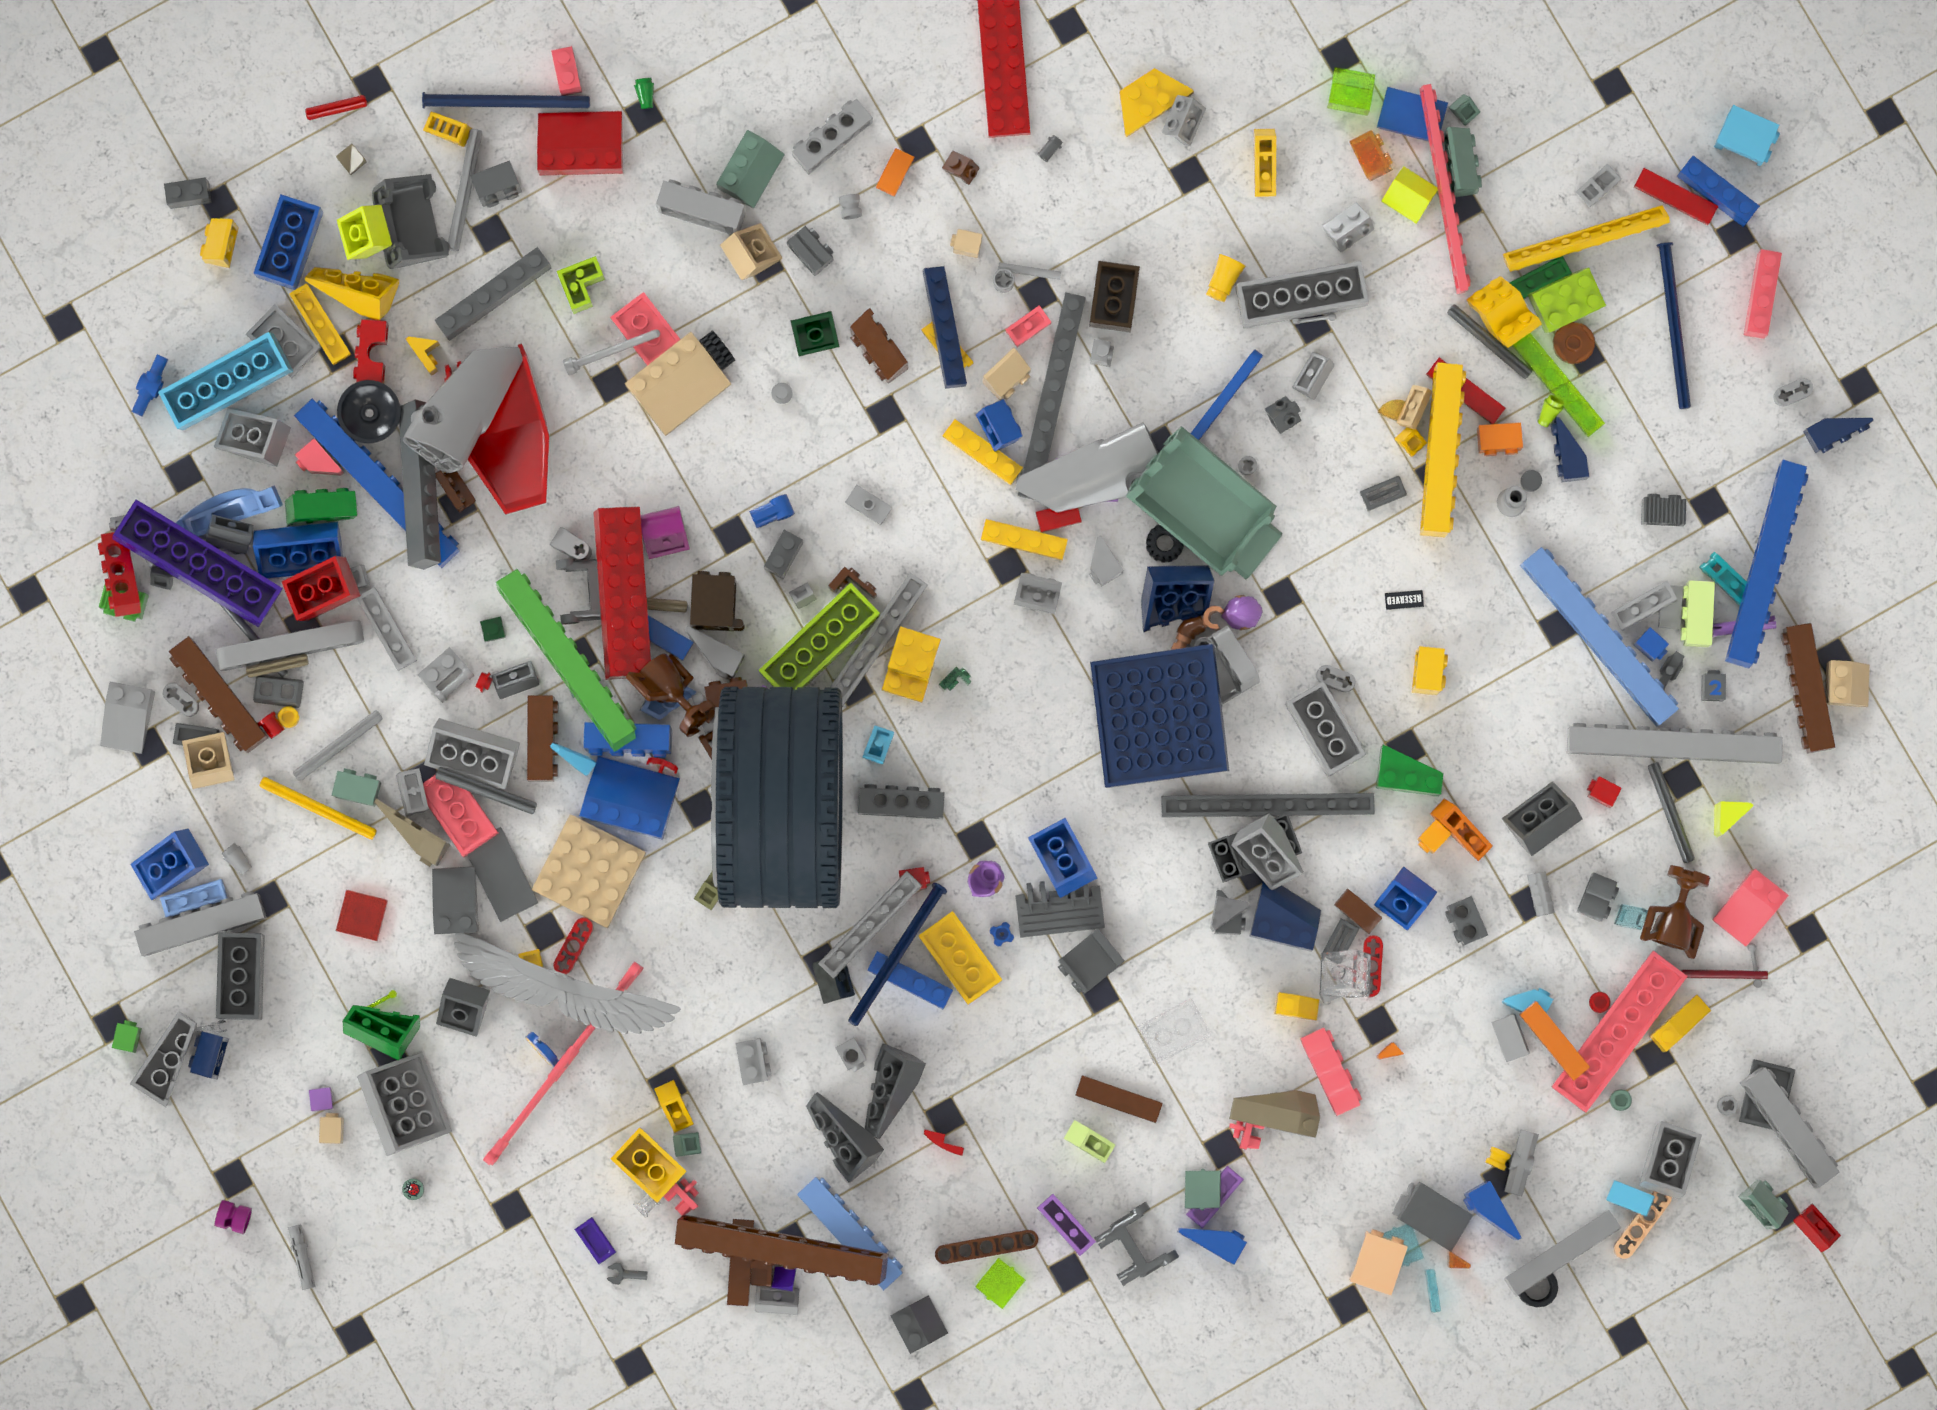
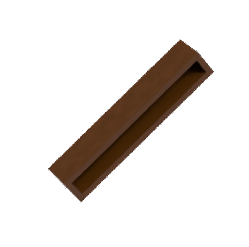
(1808, 688)
(218, 695)

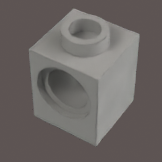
(851, 1045)

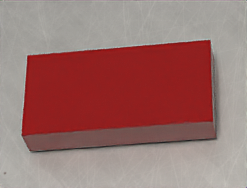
(1051, 520)

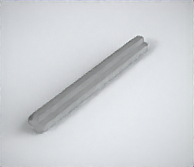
(337, 745)

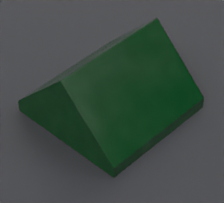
(814, 333)

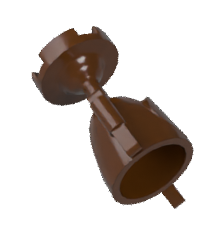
(662, 682)
(1675, 922)

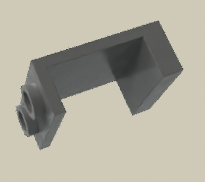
(1090, 961)

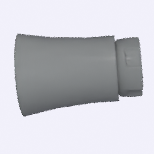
(1509, 507)

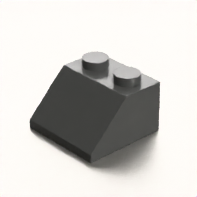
(462, 1007)
(919, 1324)

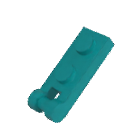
(1725, 578)

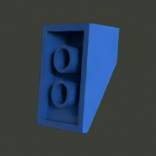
(169, 863)
(1488, 1205)
(1221, 1243)

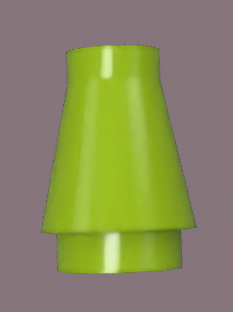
(1551, 408)

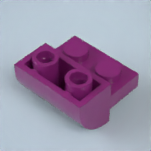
(664, 532)

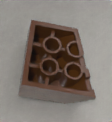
(877, 349)

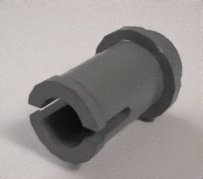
(1050, 148)

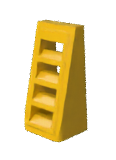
(459, 135)

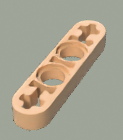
(1645, 1225)

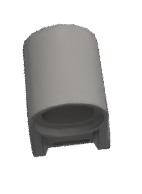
(569, 543)

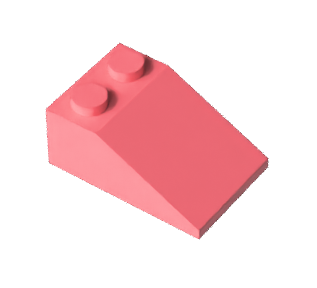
(1750, 907)

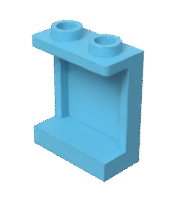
(1748, 135)

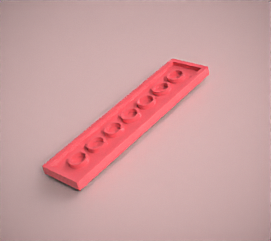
(1621, 1029)

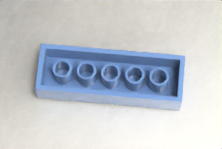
(844, 1224)

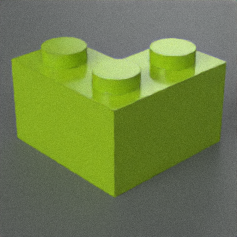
(576, 279)

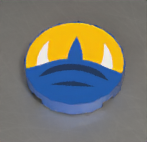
(542, 1049)

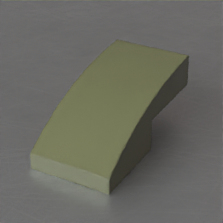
(707, 893)

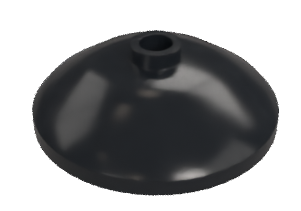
(363, 397)

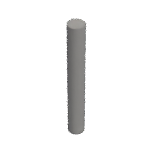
(1031, 271)

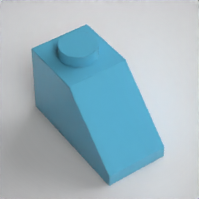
(1523, 1000)

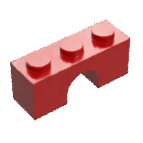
(370, 334)

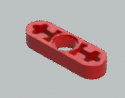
(585, 934)
(1379, 950)

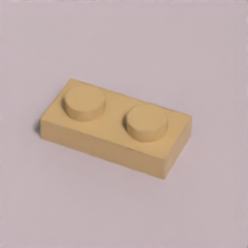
(1414, 407)

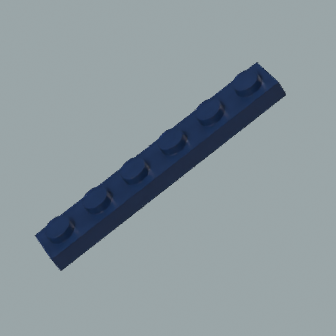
(944, 327)

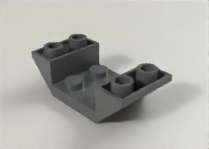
(1230, 862)

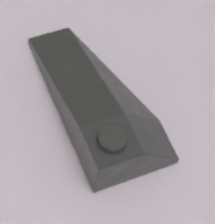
(850, 1143)

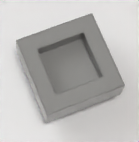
(802, 595)

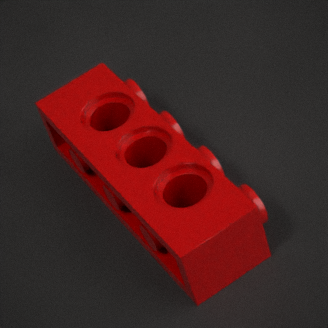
(122, 603)

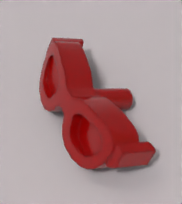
(663, 763)

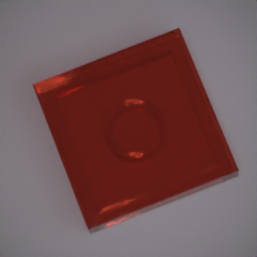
(361, 915)

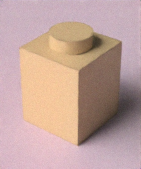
(966, 243)
(331, 1129)

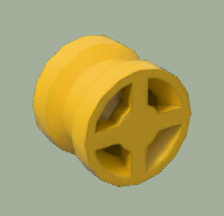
(1498, 1158)

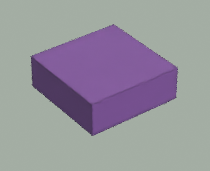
(320, 1099)

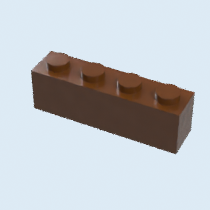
(540, 735)

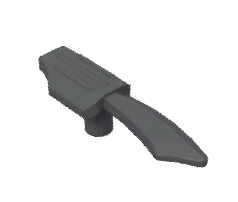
(1671, 668)

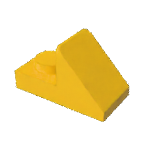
(422, 348)

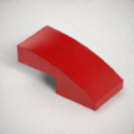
(938, 1139)

